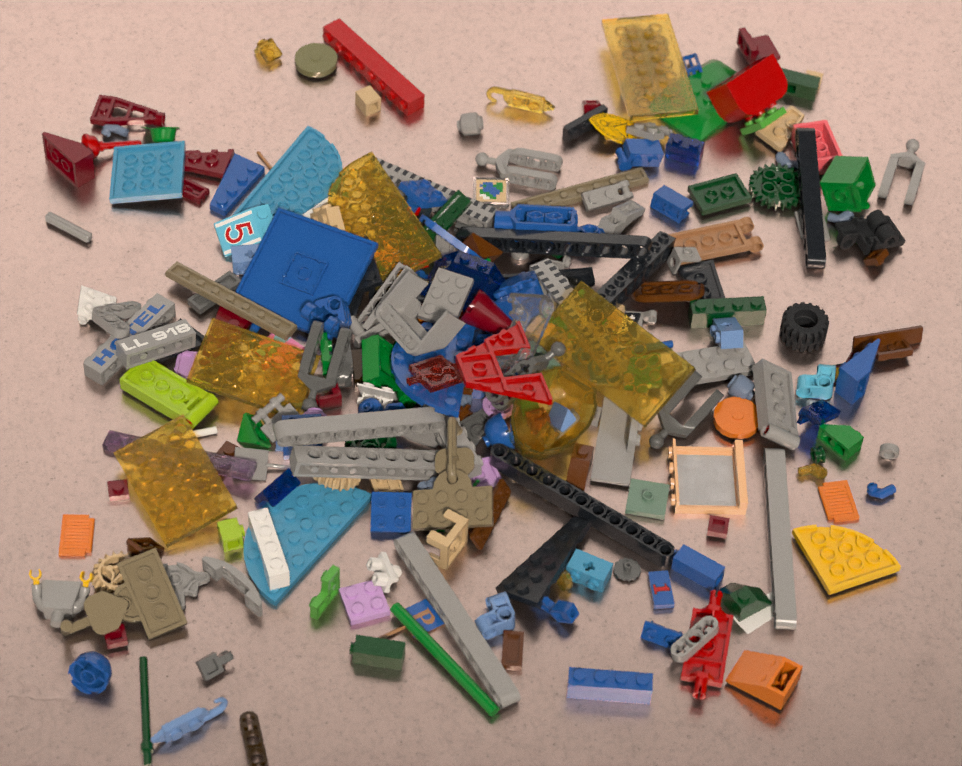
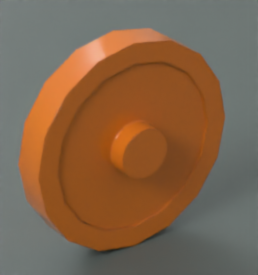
(736, 418)

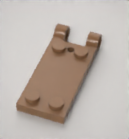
(719, 239)

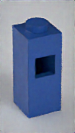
(697, 567)

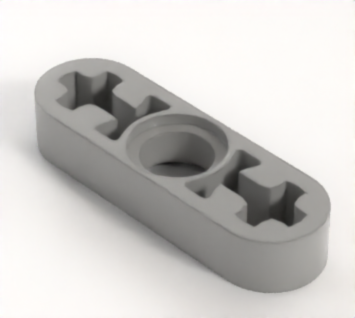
(697, 630)

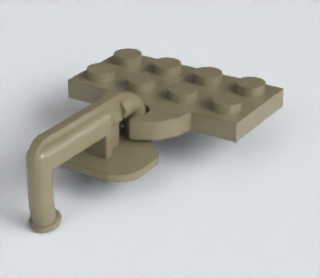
(453, 489)
(149, 600)

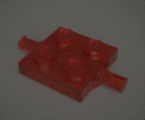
(434, 374)

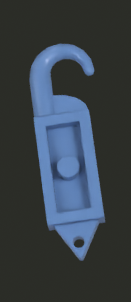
(188, 722)

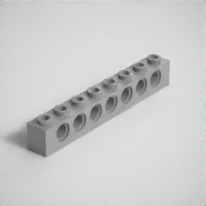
(362, 463)

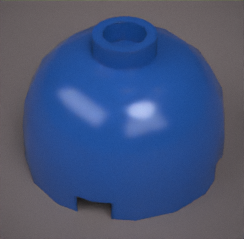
(497, 432)
(90, 672)

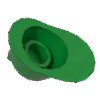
(163, 134)

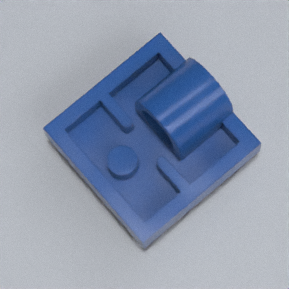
(390, 512)

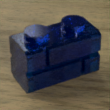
(684, 149)

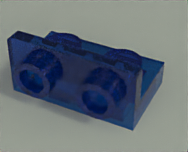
(818, 413)
(278, 488)

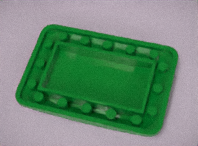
(707, 119)

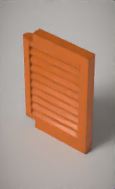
(838, 501)
(76, 535)

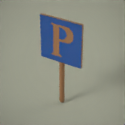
(424, 615)

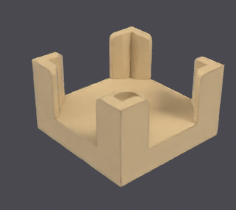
(451, 542)

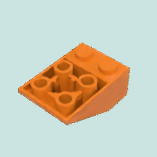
(765, 676)

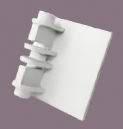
(89, 300)
(384, 394)

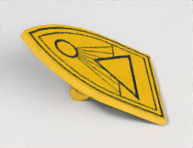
(612, 127)

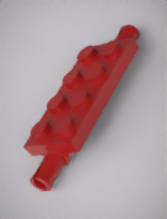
(709, 662)

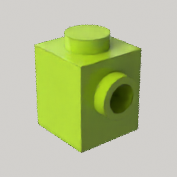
(230, 534)

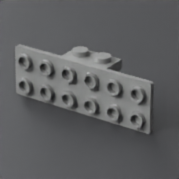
(615, 446)

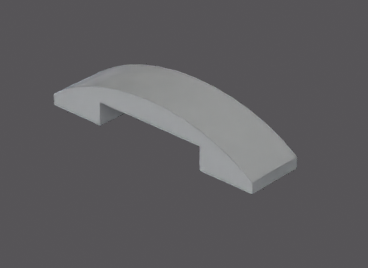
(219, 569)

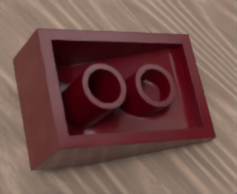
(69, 158)

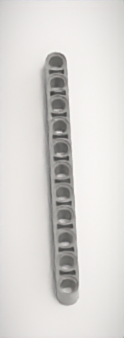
(779, 539)
(457, 620)

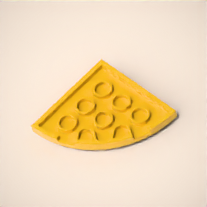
(843, 556)

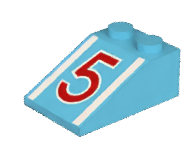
(243, 228)

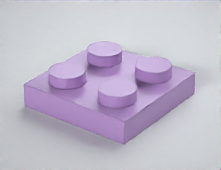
(364, 602)

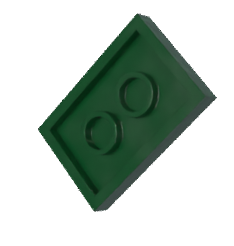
(719, 194)

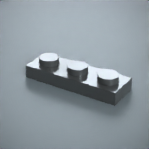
(201, 304)

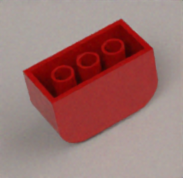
(749, 90)

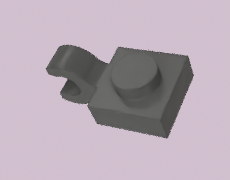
(212, 664)

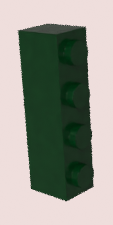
(745, 309)

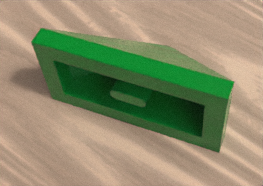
(251, 433)

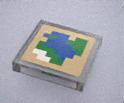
(492, 191)

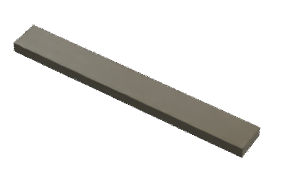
(572, 194)
(231, 300)

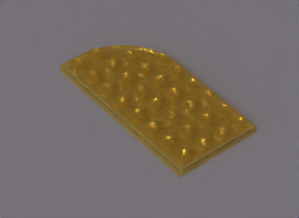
(377, 210)

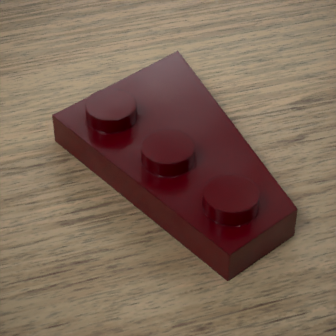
(208, 163)

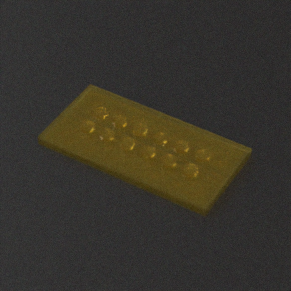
(649, 67)
(615, 354)

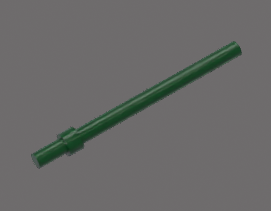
(146, 746)

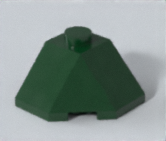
(743, 600)

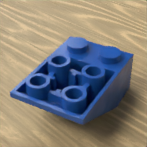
(856, 373)

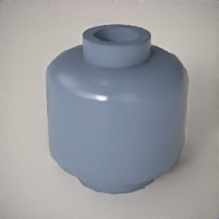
(741, 387)

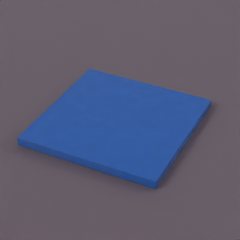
(303, 264)

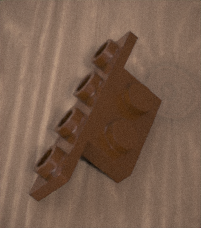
(892, 343)
(500, 496)

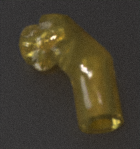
(814, 470)

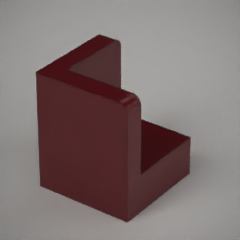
(330, 400)

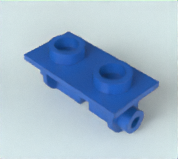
(659, 634)

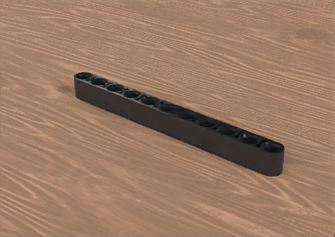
(561, 242)
(582, 505)

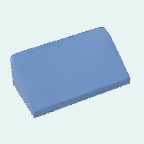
(561, 417)

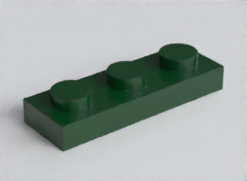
(450, 212)

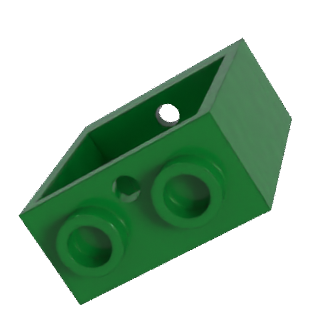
(377, 351)

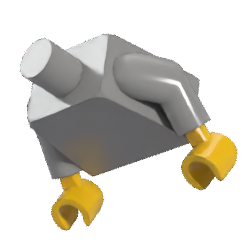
(60, 598)

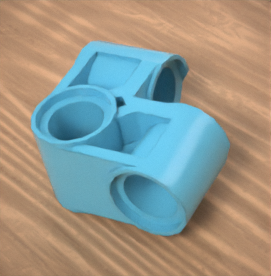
(817, 385)

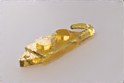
(521, 99)

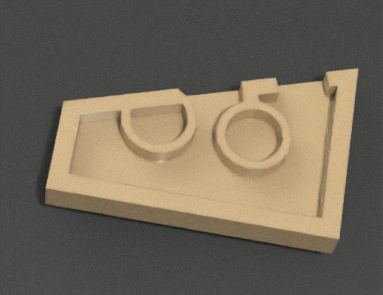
(779, 132)

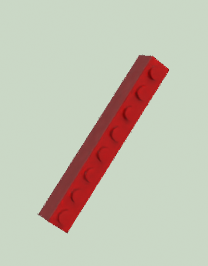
(373, 67)

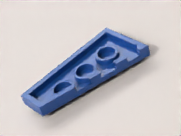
(235, 183)

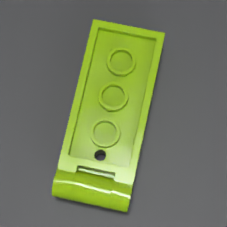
(168, 392)

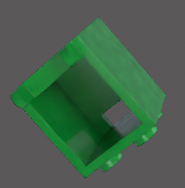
(848, 184)

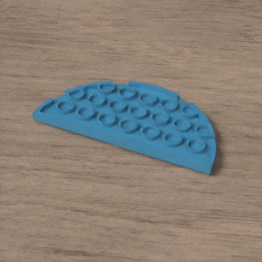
(299, 177)
(306, 527)

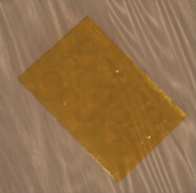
(248, 367)
(175, 480)

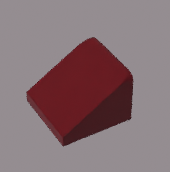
(589, 105)

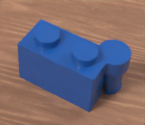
(639, 154)

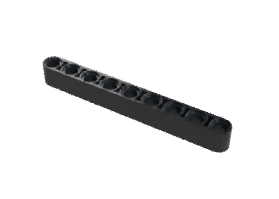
(810, 198)

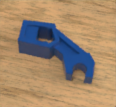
(561, 611)

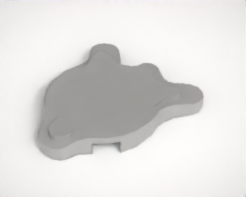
(185, 581)

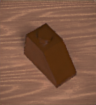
(580, 465)

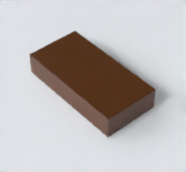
(512, 650)

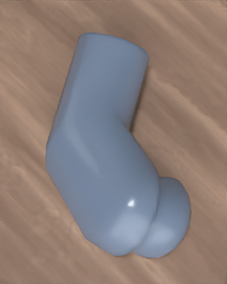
(108, 128)
(842, 217)

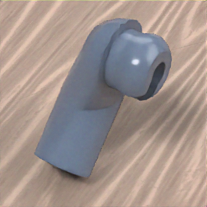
(783, 159)

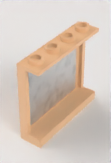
(708, 479)

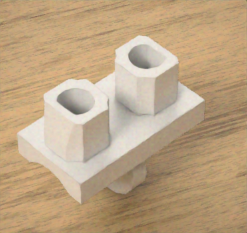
(384, 573)

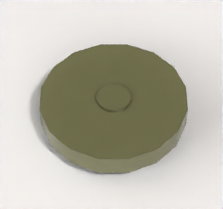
(316, 60)

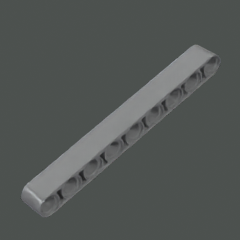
(358, 426)

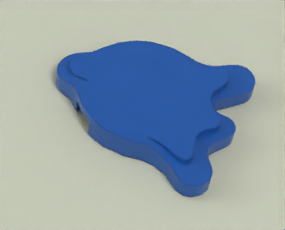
(516, 283)

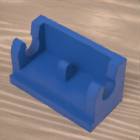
(671, 203)

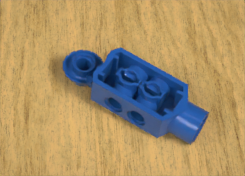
(543, 219)

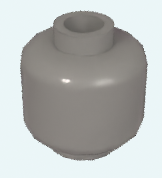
(470, 124)

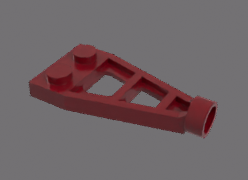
(106, 104)

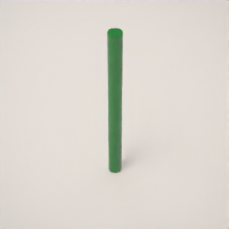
(444, 659)

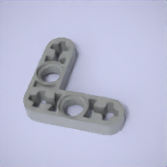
(112, 316)

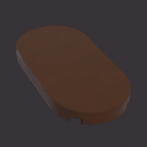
(668, 291)

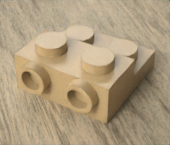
(328, 215)

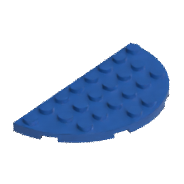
(446, 400)

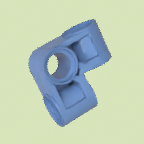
(493, 622)

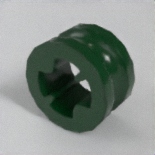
(817, 455)

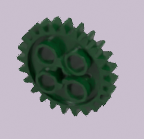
(775, 186)

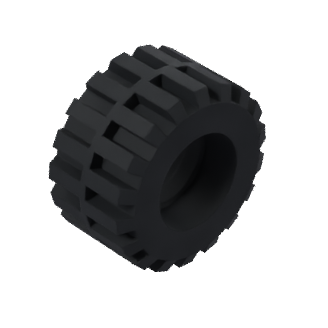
(808, 316)

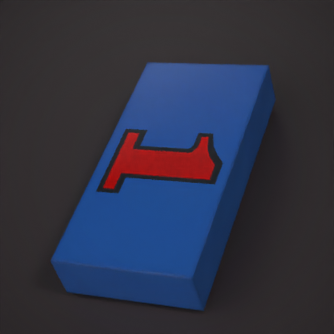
(661, 589)

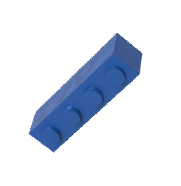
(609, 685)

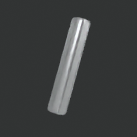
(68, 227)

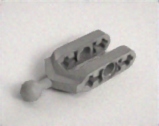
(512, 155)
(908, 160)

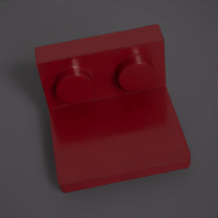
(755, 47)

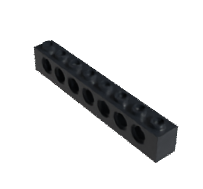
(637, 271)

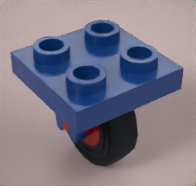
(422, 196)

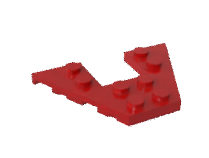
(482, 371)

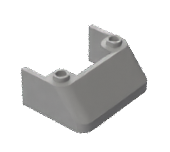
(398, 318)

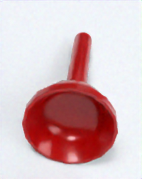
(99, 146)

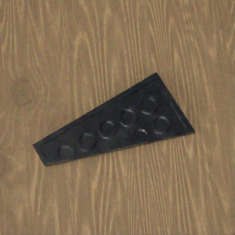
(534, 577)

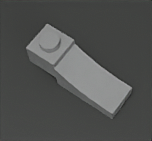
(621, 217)

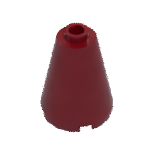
(485, 314)

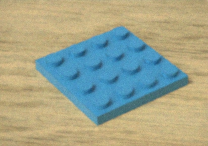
(147, 172)

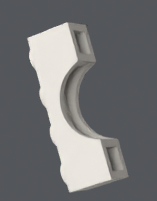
(272, 556)

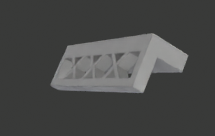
(372, 320)

